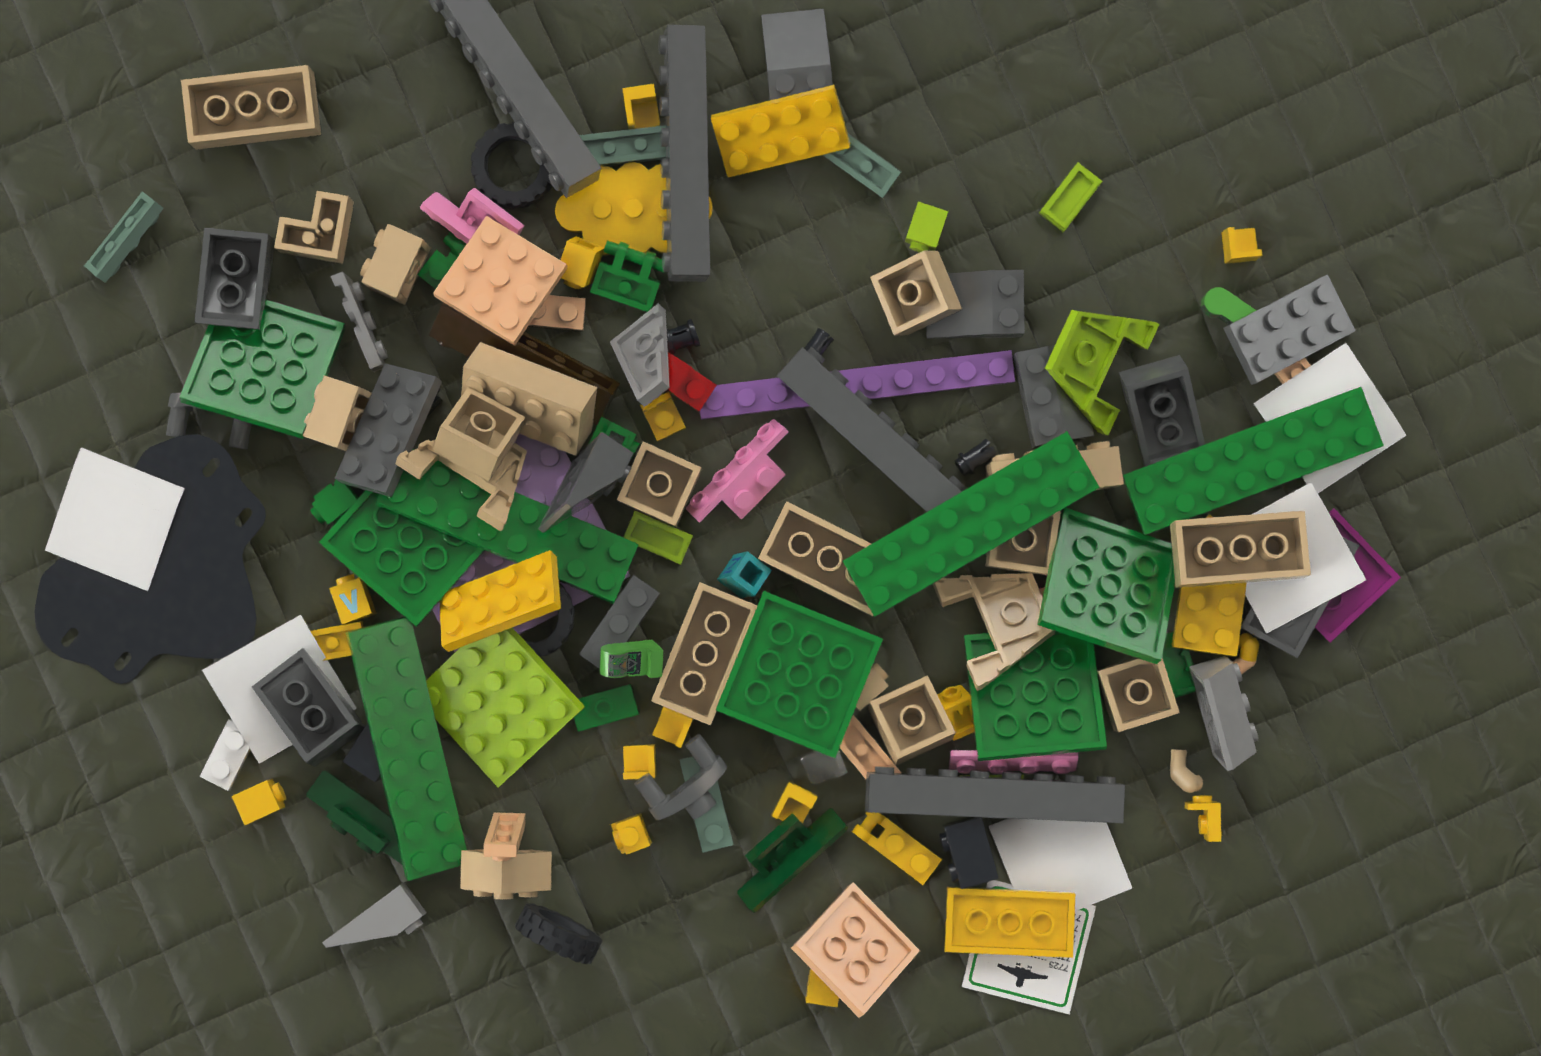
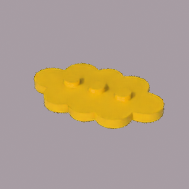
(619, 208)

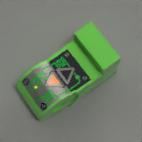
(1224, 305)
(631, 659)

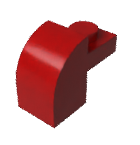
(688, 383)

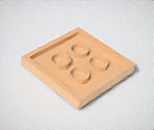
(500, 280)
(855, 949)

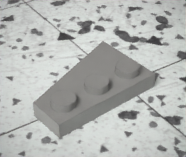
(373, 351)
(644, 355)

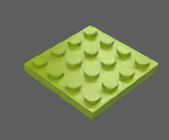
(500, 702)

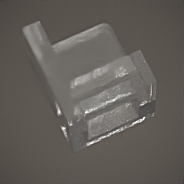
(822, 767)

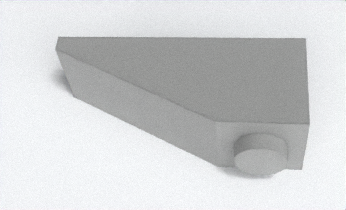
(385, 918)

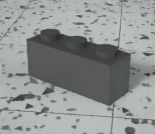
(622, 618)

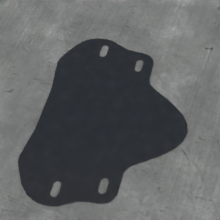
(199, 589)

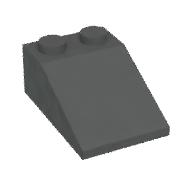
(796, 52)
(234, 278)
(989, 303)
(1162, 409)
(588, 477)
(308, 708)

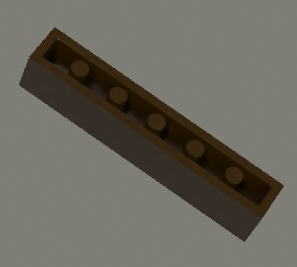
(463, 334)

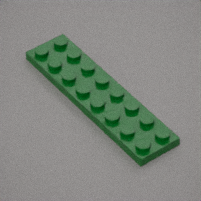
(1252, 460)
(448, 502)
(971, 523)
(407, 747)

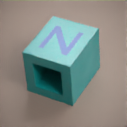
(744, 574)

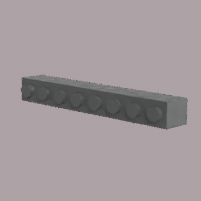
(521, 93)
(686, 153)
(868, 431)
(994, 797)

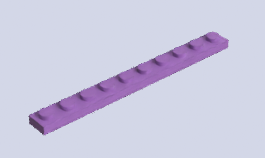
(873, 382)

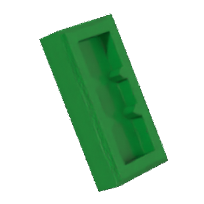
(1177, 667)
(606, 707)

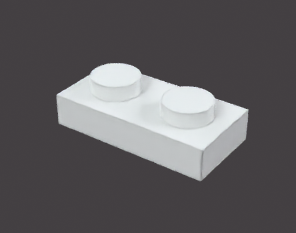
(226, 758)

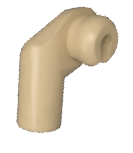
(1181, 774)

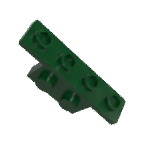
(355, 815)
(786, 854)

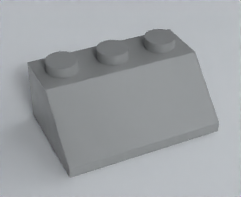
(1224, 711)

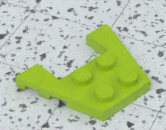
(1086, 354)

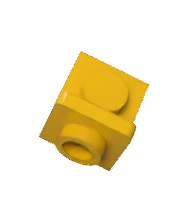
(663, 417)
(958, 708)
(1210, 822)

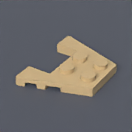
(500, 486)
(1010, 613)

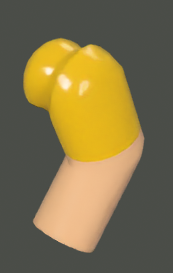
(1248, 652)

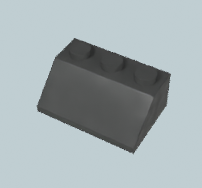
(1044, 402)

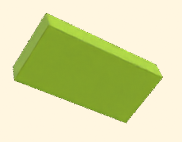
(1070, 197)
(658, 537)

